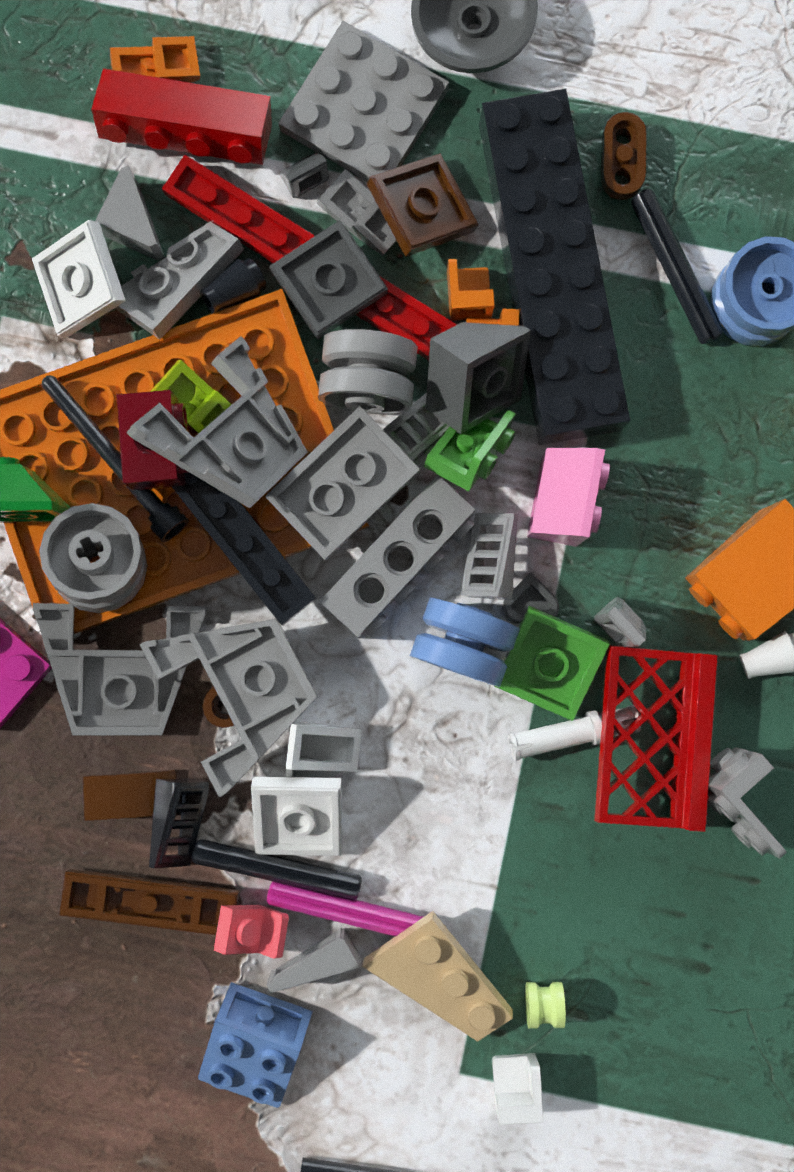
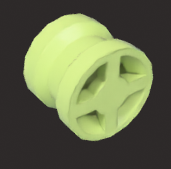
(545, 1005)

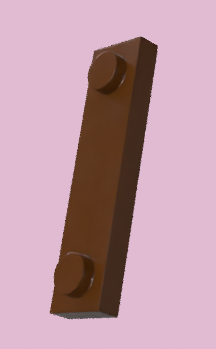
(144, 901)

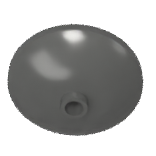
(446, 39)

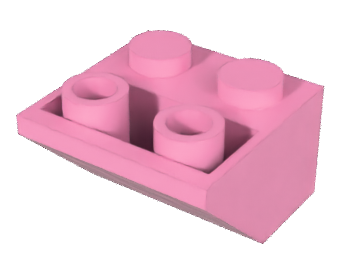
(567, 495)

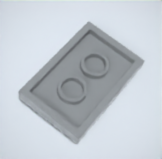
(343, 483)

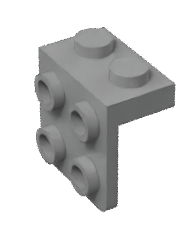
(729, 779)

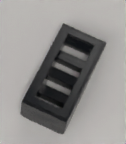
(166, 804)

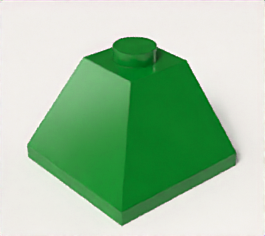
(25, 495)

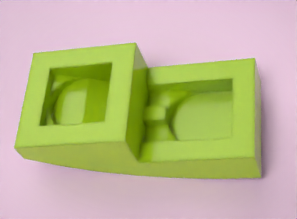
(201, 401)

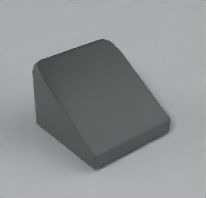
(305, 174)

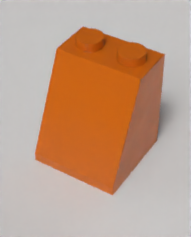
(750, 574)

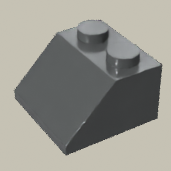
(475, 372)

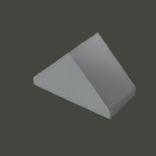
(127, 218)

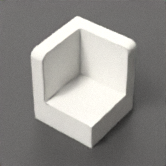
(517, 1089)

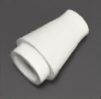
(771, 657)

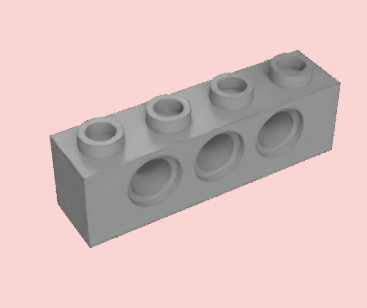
(434, 502)

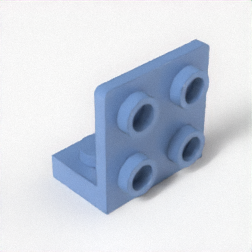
(254, 1045)

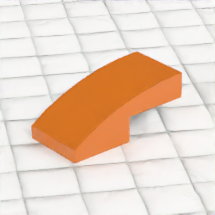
(167, 58)

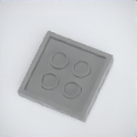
(363, 104)

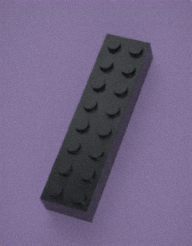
(553, 266)

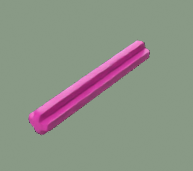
(340, 909)

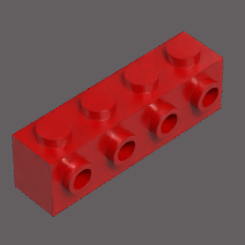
(182, 116)

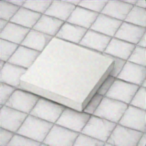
(78, 279)
(297, 815)

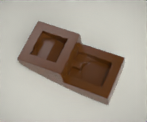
(121, 794)

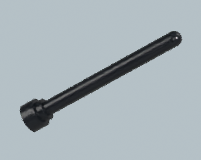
(165, 519)

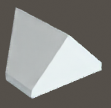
(322, 750)

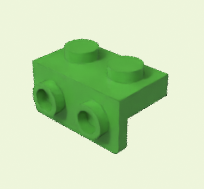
(473, 453)

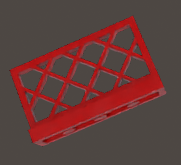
(691, 743)

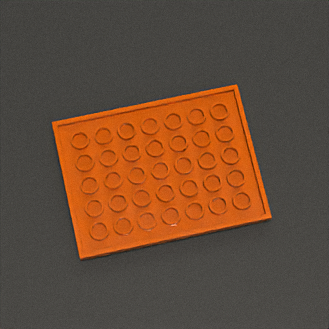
(62, 457)

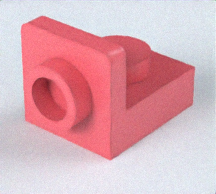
(251, 930)

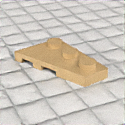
(440, 976)

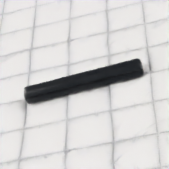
(676, 266)
(277, 869)

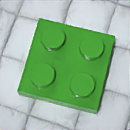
(552, 663)

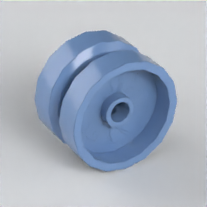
(756, 292)
(466, 636)

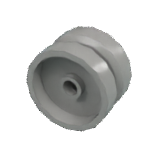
(367, 371)
(87, 533)

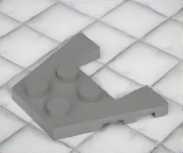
(243, 447)
(255, 680)
(111, 688)

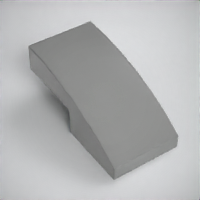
(358, 211)

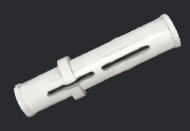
(566, 733)

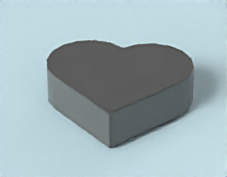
(529, 593)

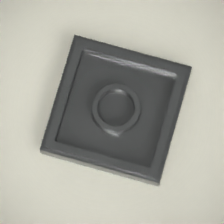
(329, 279)

